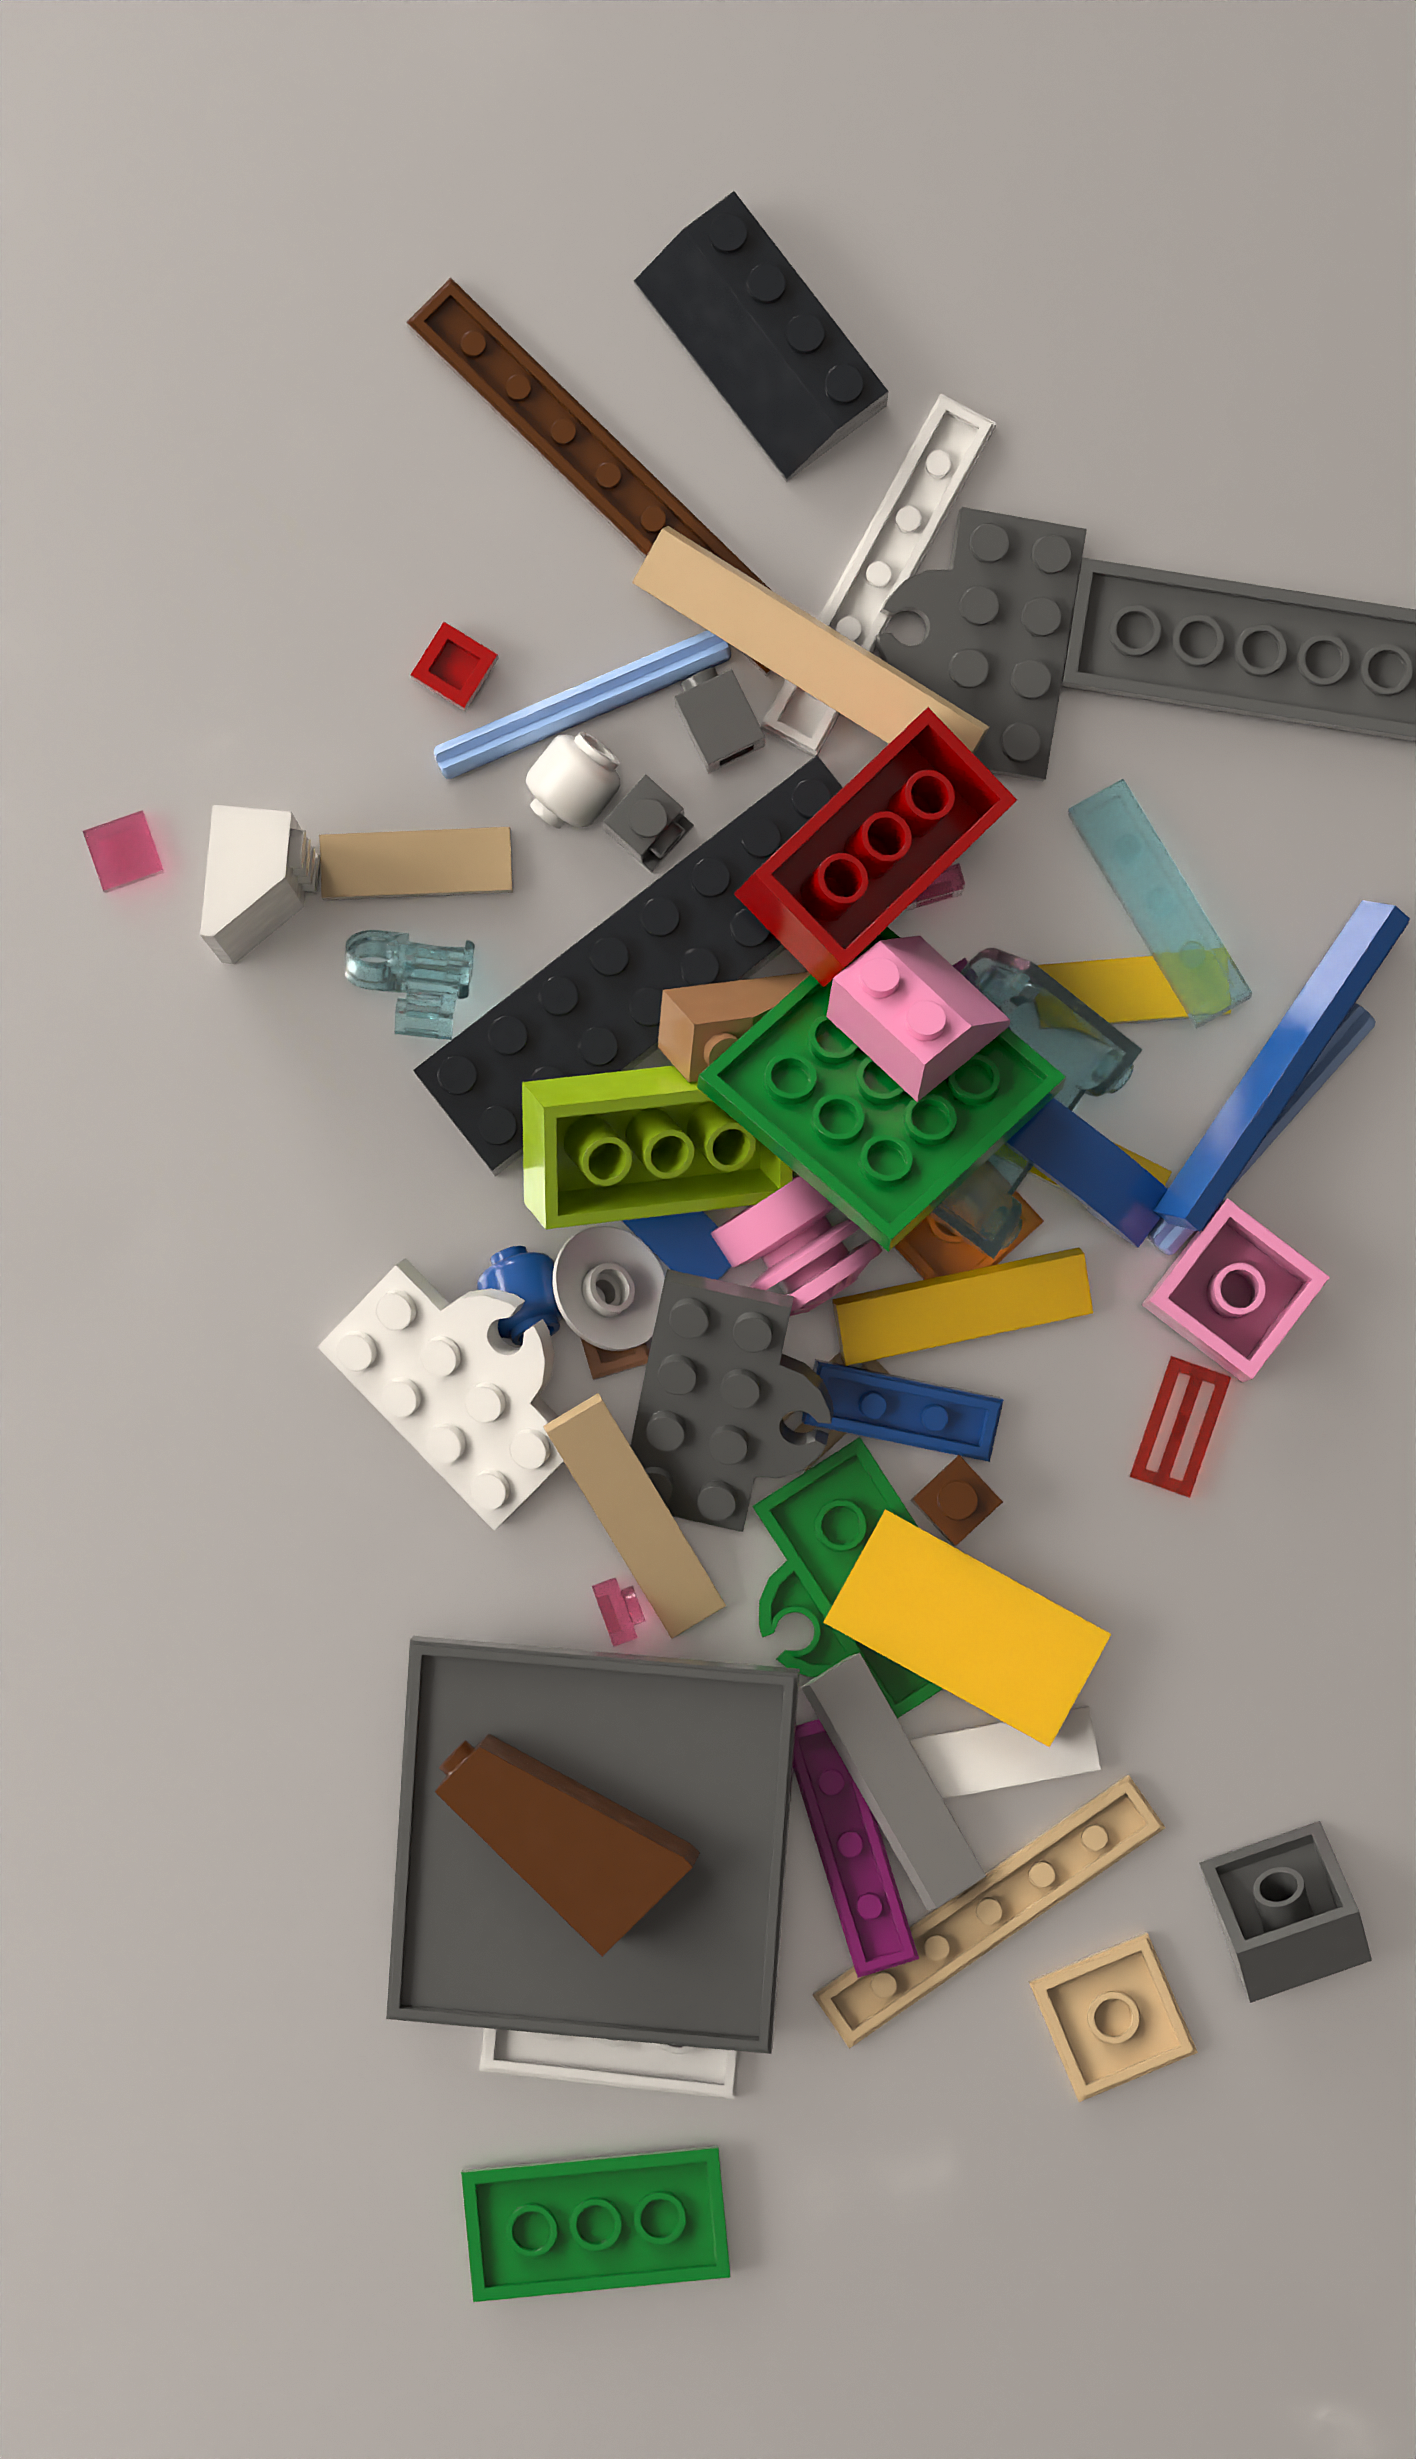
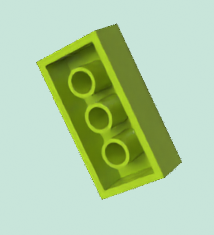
(636, 1150)

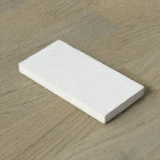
(612, 2062)

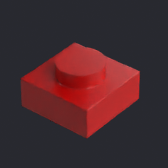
(454, 666)

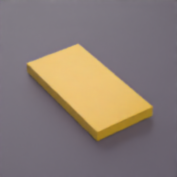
(967, 1628)

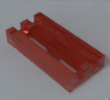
(1162, 1477)

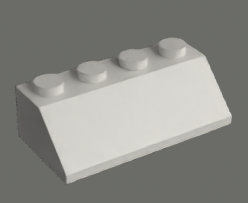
(253, 877)

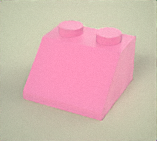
(912, 1013)

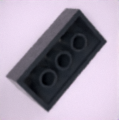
(761, 337)

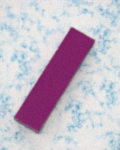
(852, 1855)

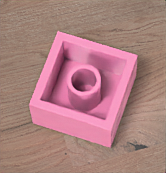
(1235, 1291)

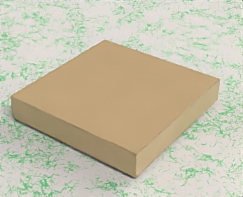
(1113, 2017)

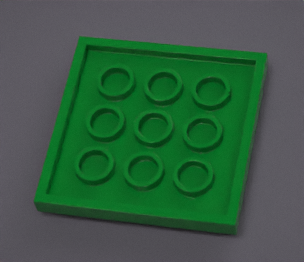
(854, 1128)

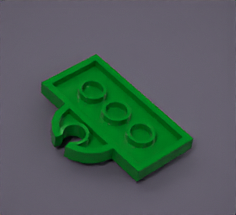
(821, 1531)

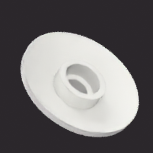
(626, 1275)

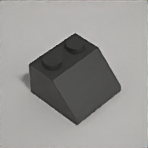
(1286, 1911)

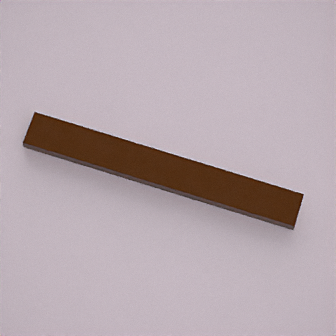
(558, 426)

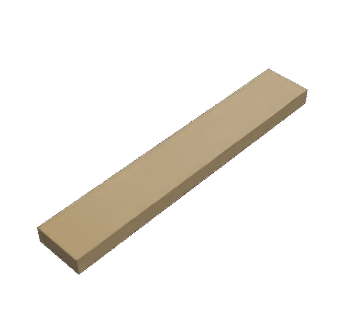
(793, 641)
(995, 1908)

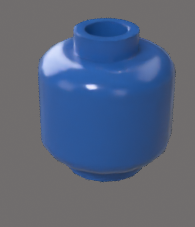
(530, 1278)

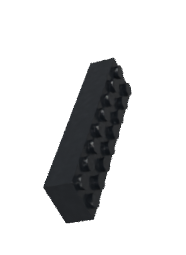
(603, 995)

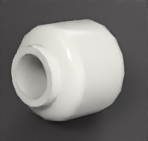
(573, 780)

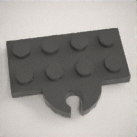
(996, 631)
(720, 1399)

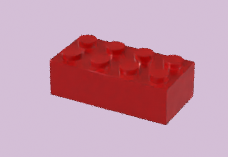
(875, 847)

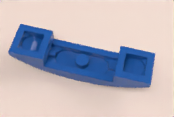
(1091, 1170)

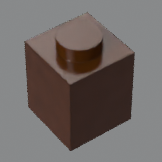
(956, 1500)

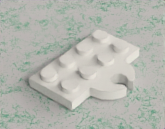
(455, 1385)

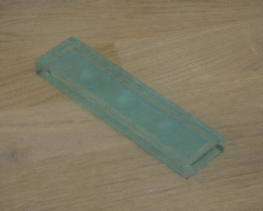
(1159, 903)

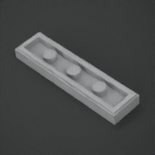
(893, 1781)

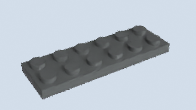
(1243, 649)

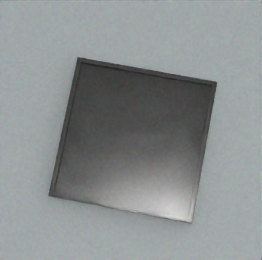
(662, 1736)

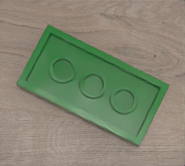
(595, 2223)

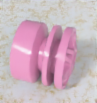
(796, 1245)

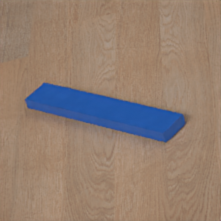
(1282, 1065)

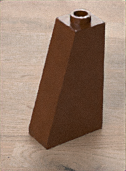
(566, 1841)

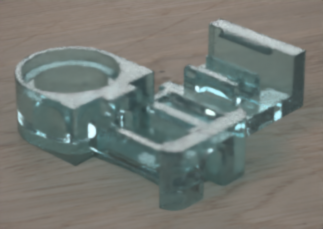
(417, 969)

